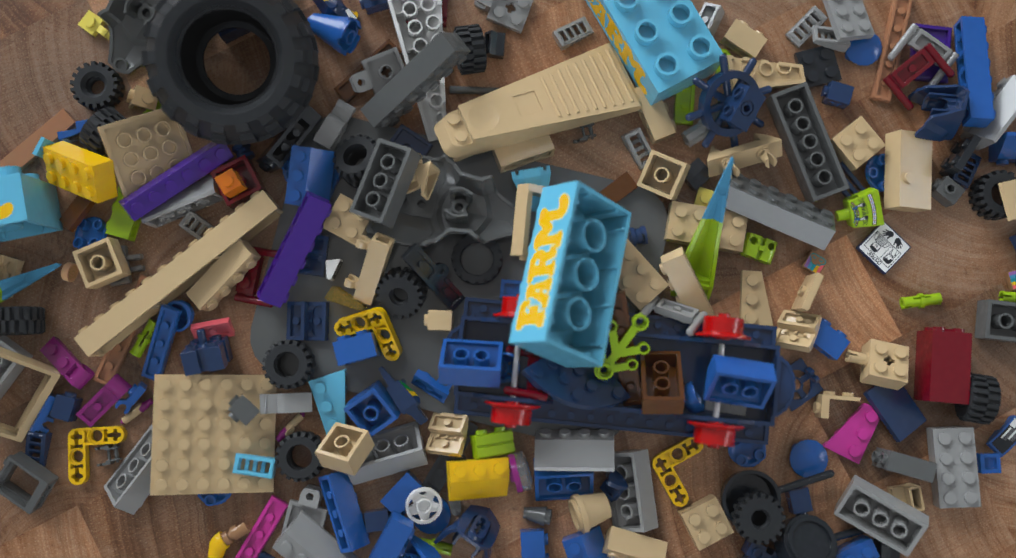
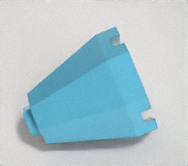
(535, 176)

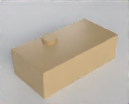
(907, 172)

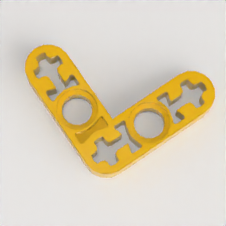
(376, 325)
(88, 439)
(670, 462)

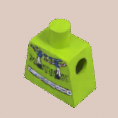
(862, 209)

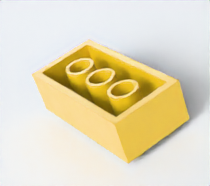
(80, 171)

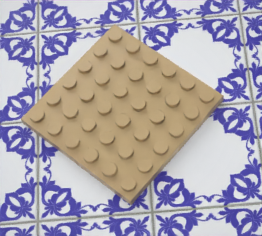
(199, 440)

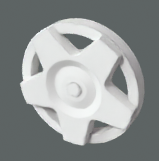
(423, 505)

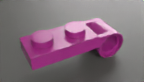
(66, 363)
(103, 400)

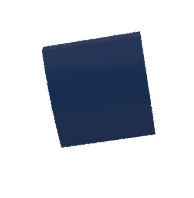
(316, 259)
(307, 321)

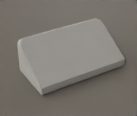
(712, 16)

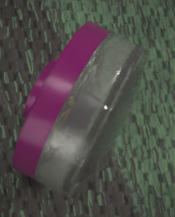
(520, 471)

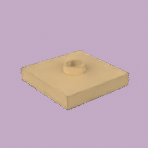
(807, 292)

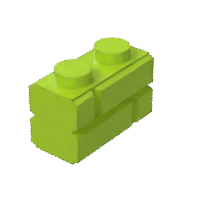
(492, 443)

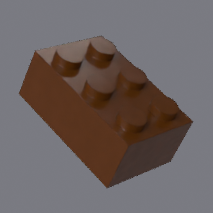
(661, 383)

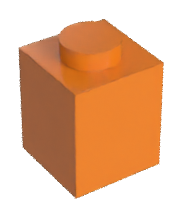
(230, 183)

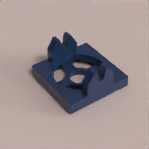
(815, 387)

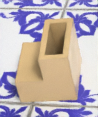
(908, 493)

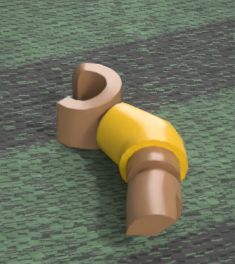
(222, 540)

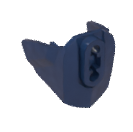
(946, 107)
(477, 527)

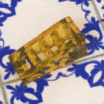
(342, 297)

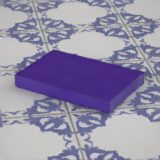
(944, 35)

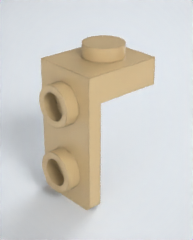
(142, 98)
(822, 403)

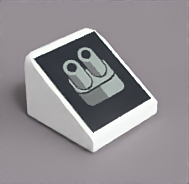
(332, 268)

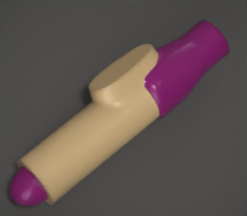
(136, 410)
(290, 427)

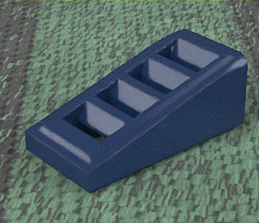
(971, 172)
(45, 444)

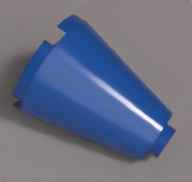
(336, 31)

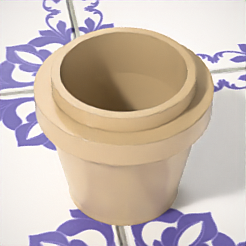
(589, 510)

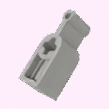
(334, 126)
(286, 403)

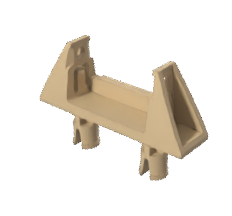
(762, 149)
(424, 179)

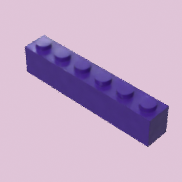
(175, 180)
(294, 249)

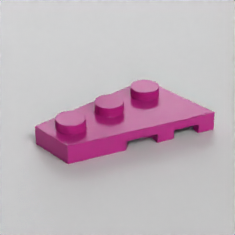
(855, 434)

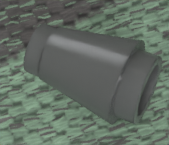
(539, 515)

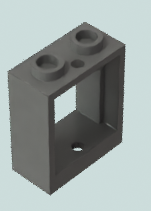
(904, 464)
(18, 496)

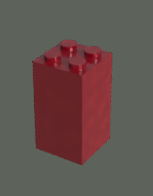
(943, 365)

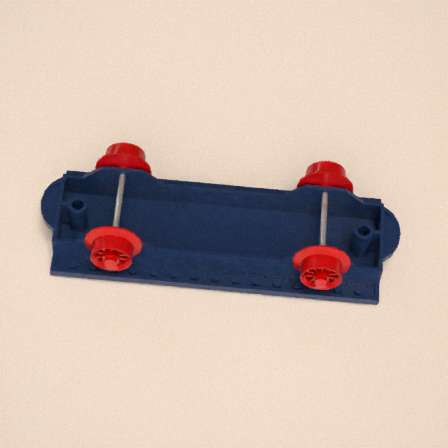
(717, 335)

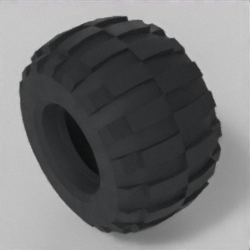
(188, 96)

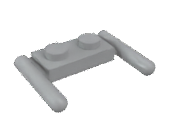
(917, 39)
(676, 311)

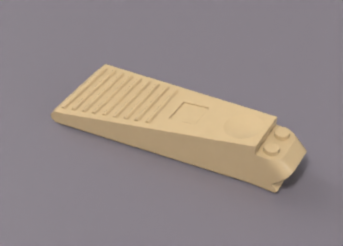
(542, 104)

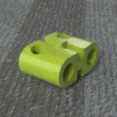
(758, 248)

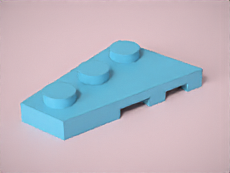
(330, 398)

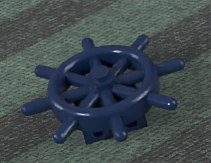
(737, 106)

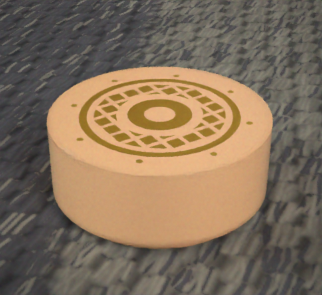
(69, 272)

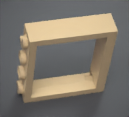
(522, 218)
(38, 399)

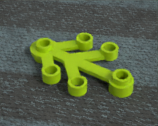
(621, 350)

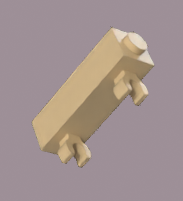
(373, 269)

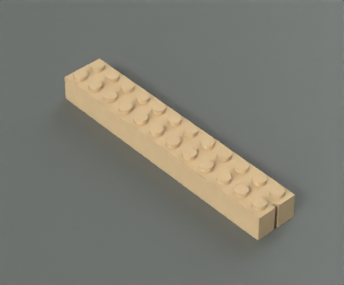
(177, 276)

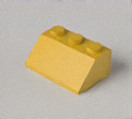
(477, 478)

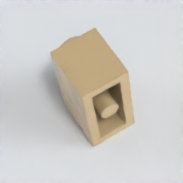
(743, 39)
(439, 320)

